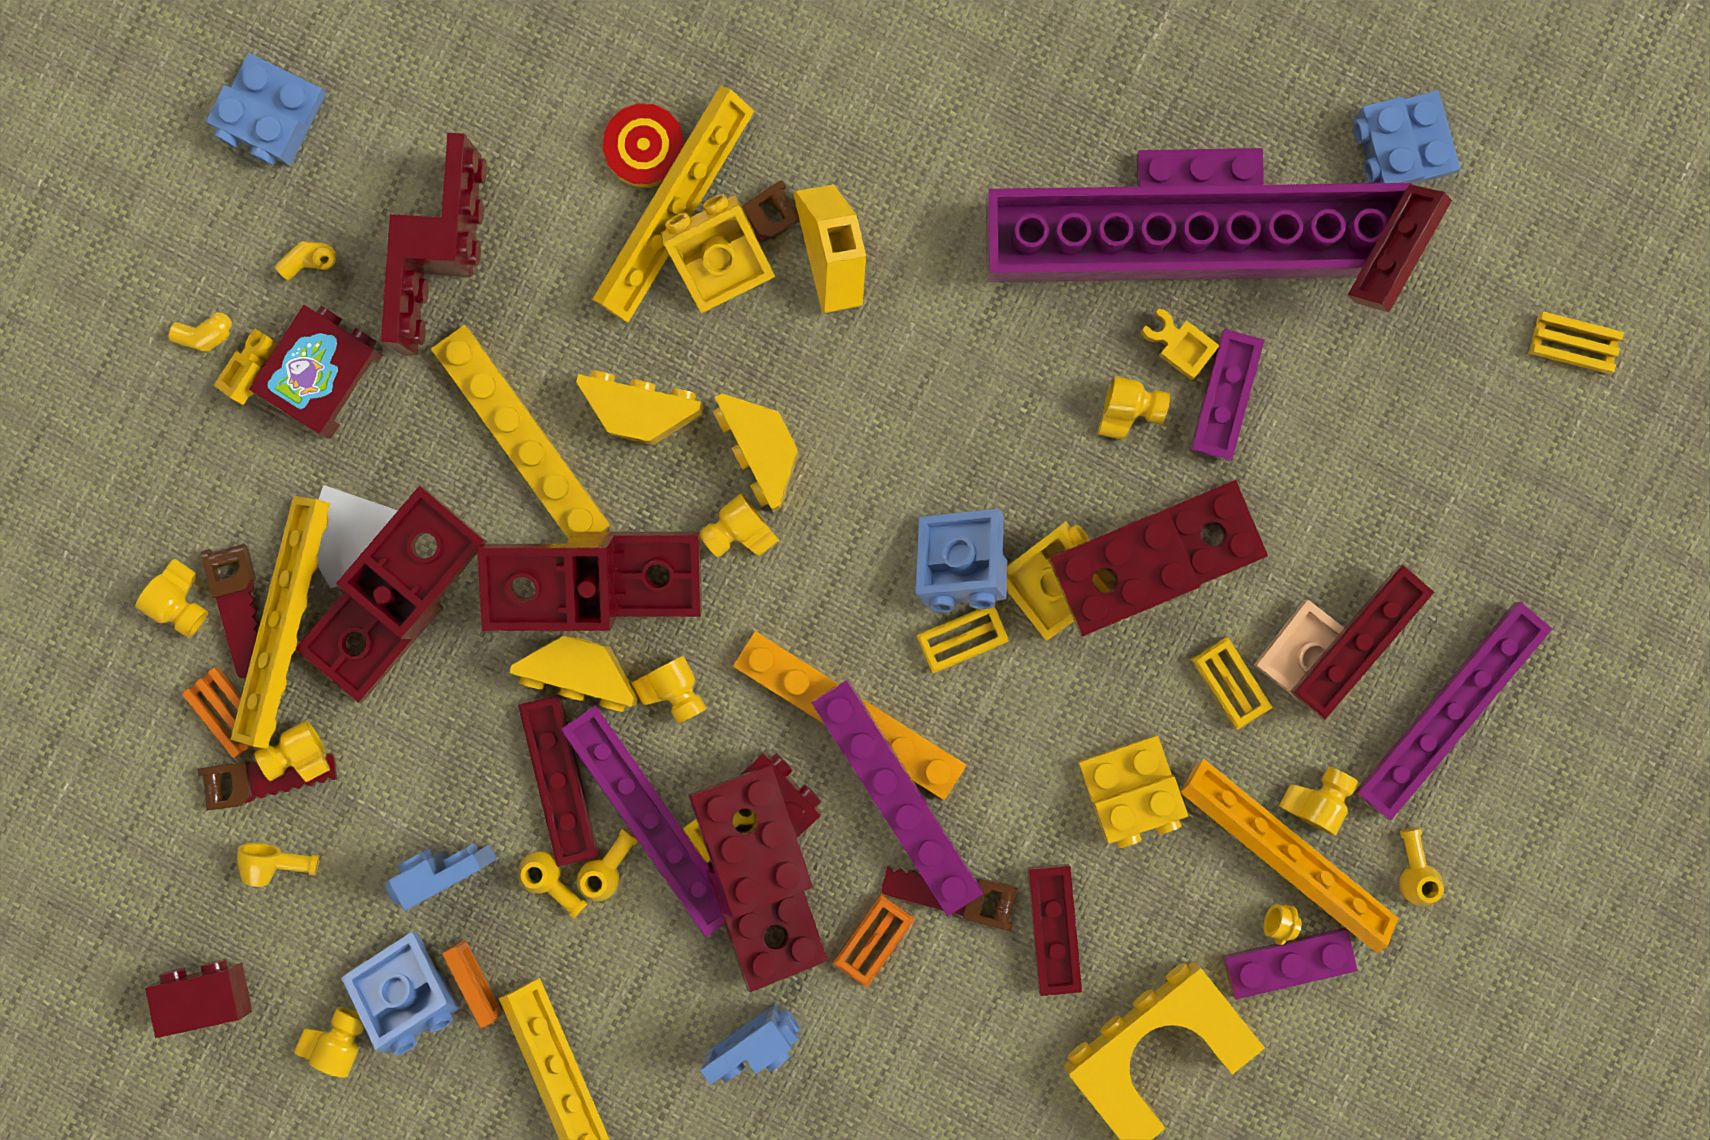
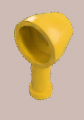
(260, 861)
(605, 869)
(1418, 872)
(549, 882)

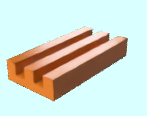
(207, 715)
(893, 911)
(472, 983)

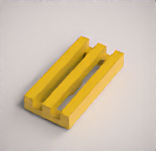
(1610, 350)
(929, 652)
(1212, 654)

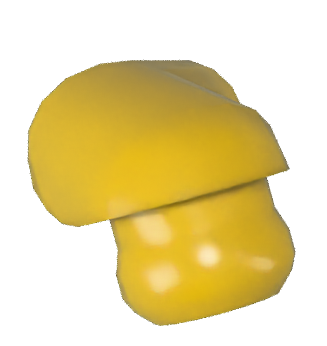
(307, 255)
(204, 336)

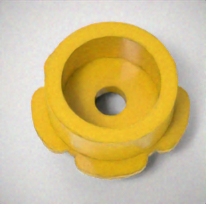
(1282, 923)

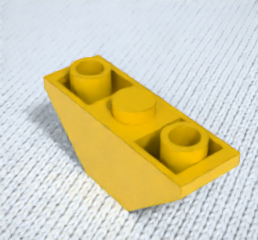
(832, 247)
(636, 409)
(762, 446)
(578, 669)

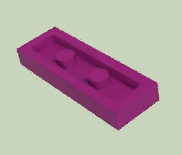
(1200, 167)
(1226, 395)
(1290, 964)

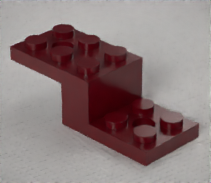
(432, 246)
(1157, 558)
(589, 581)
(390, 594)
(758, 877)

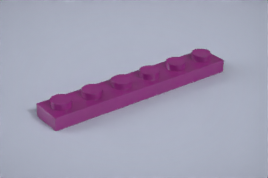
(1453, 710)
(897, 797)
(645, 816)

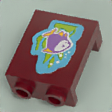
(315, 369)

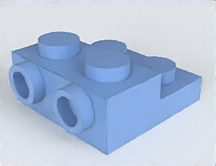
(266, 111)
(1406, 140)
(961, 560)
(429, 873)
(401, 995)
(759, 1042)

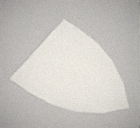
(350, 529)

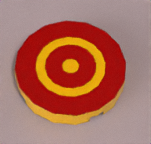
(642, 144)

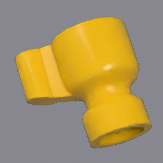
(1128, 400)
(741, 523)
(166, 599)
(674, 684)
(296, 748)
(1323, 807)
(333, 1050)

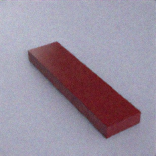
(1362, 641)
(558, 781)

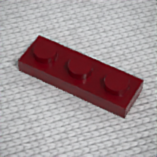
(1399, 247)
(1054, 929)

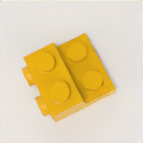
(716, 252)
(1036, 587)
(1133, 791)

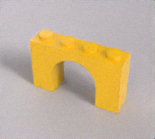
(1185, 1001)

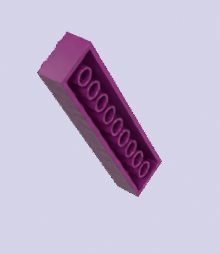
(1185, 231)

